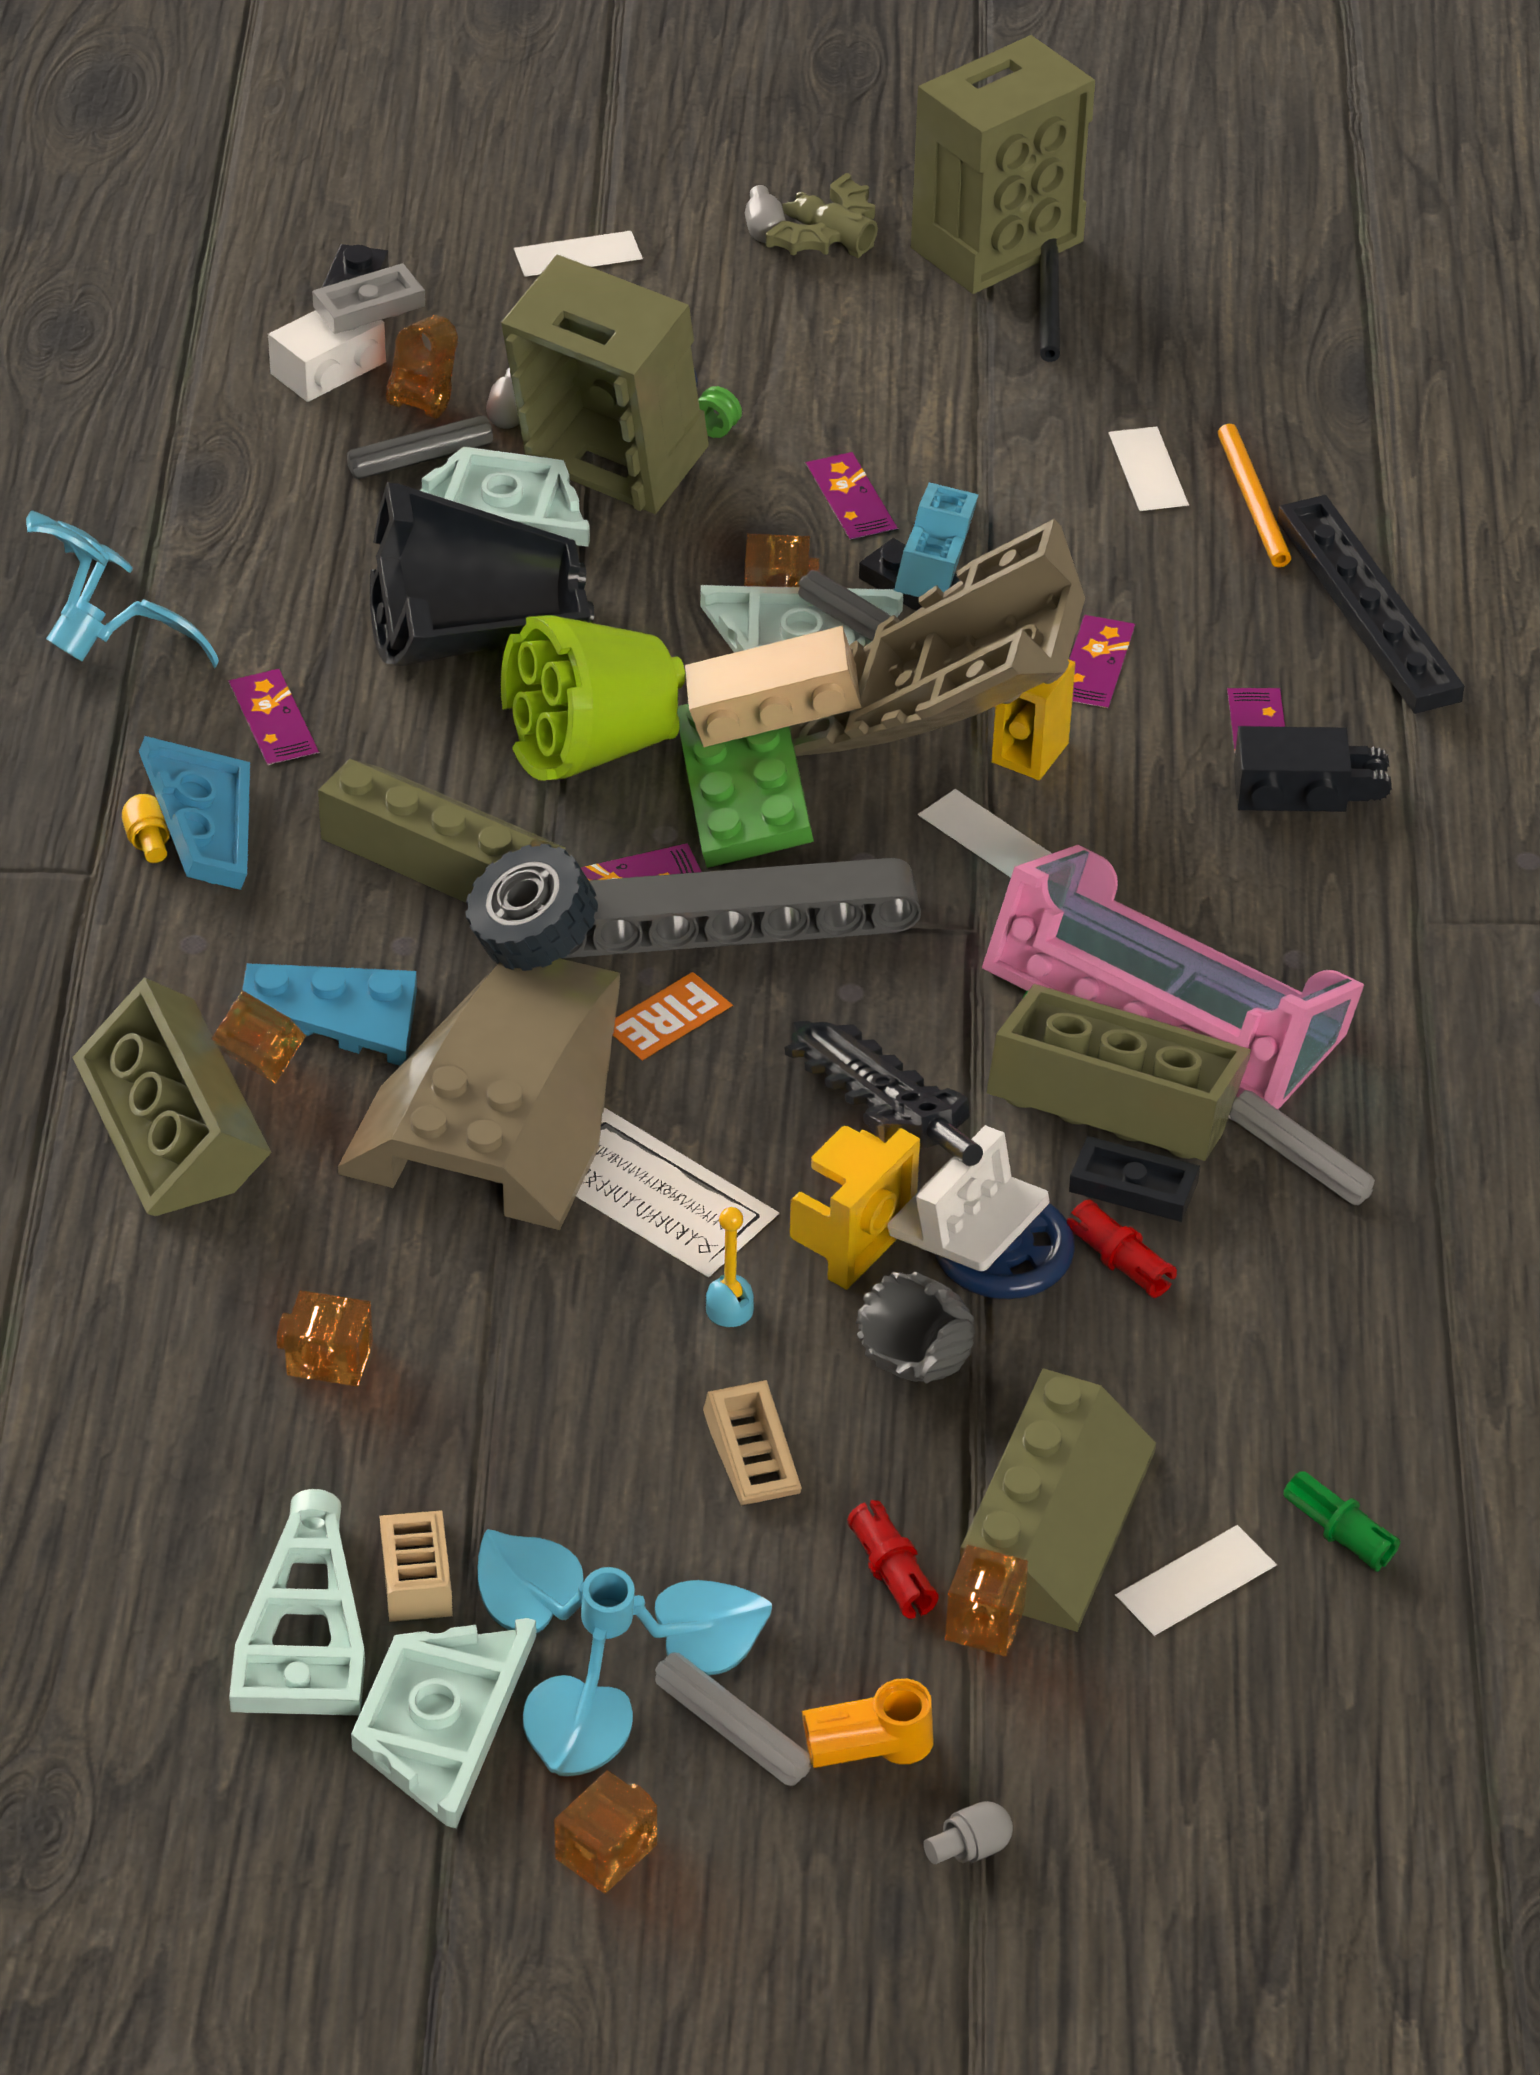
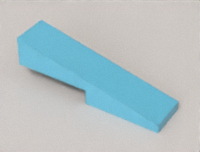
(936, 540)

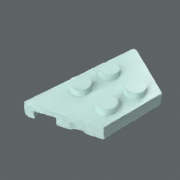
(512, 487)
(767, 615)
(440, 1711)

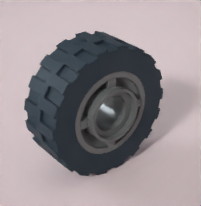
(531, 907)

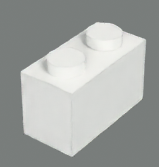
(316, 360)

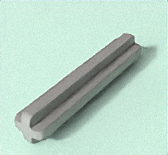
(1302, 1148)
(733, 1719)

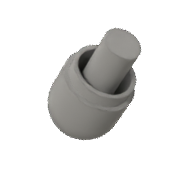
(762, 212)
(501, 403)
(971, 1834)

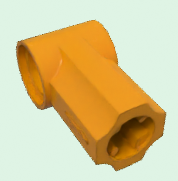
(889, 1724)

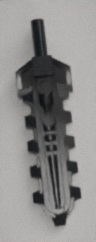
(894, 1095)

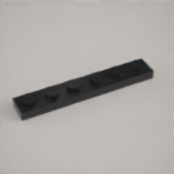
(1371, 604)

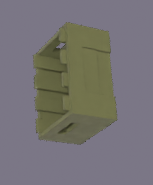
(1000, 163)
(606, 375)

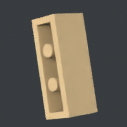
(772, 686)

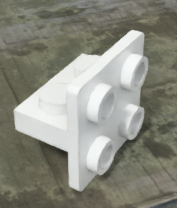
(971, 1210)

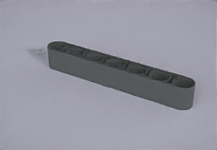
(751, 906)

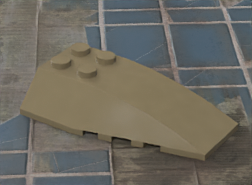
(964, 649)
(503, 1090)

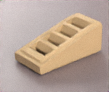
(743, 1402)
(422, 1596)

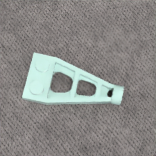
(302, 1677)

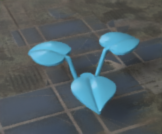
(80, 620)
(576, 1722)

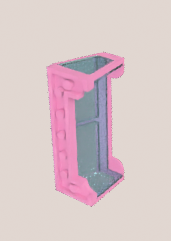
(1074, 938)

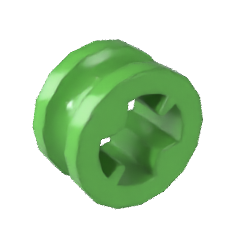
(725, 404)

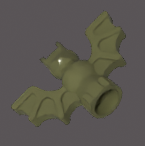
(843, 221)

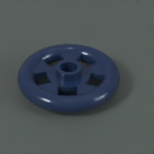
(1048, 1261)

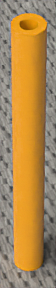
(1254, 495)

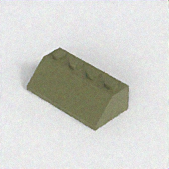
(415, 828)
(1117, 1072)
(170, 1101)
(1063, 1493)

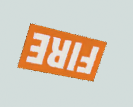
(668, 1015)

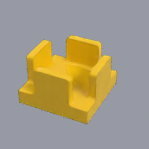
(876, 1186)

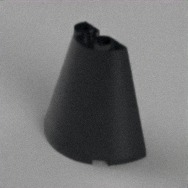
(463, 578)

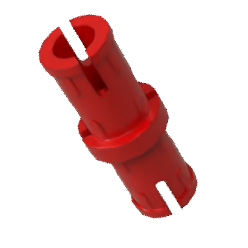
(1122, 1248)
(892, 1559)

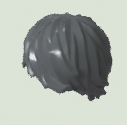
(915, 1327)

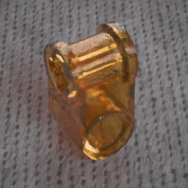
(420, 375)

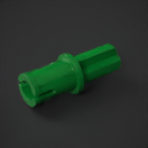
(1342, 1521)

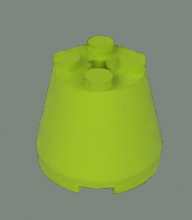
(586, 694)

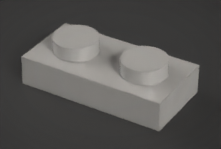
(368, 298)

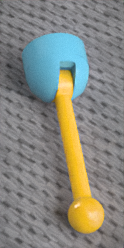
(723, 1293)

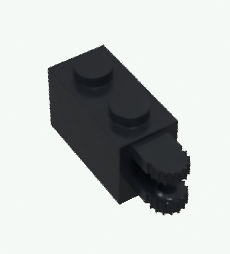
(1306, 769)

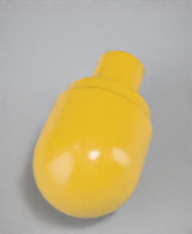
(146, 826)

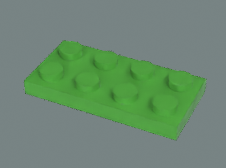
(745, 793)

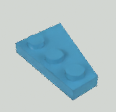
(204, 808)
(342, 1003)

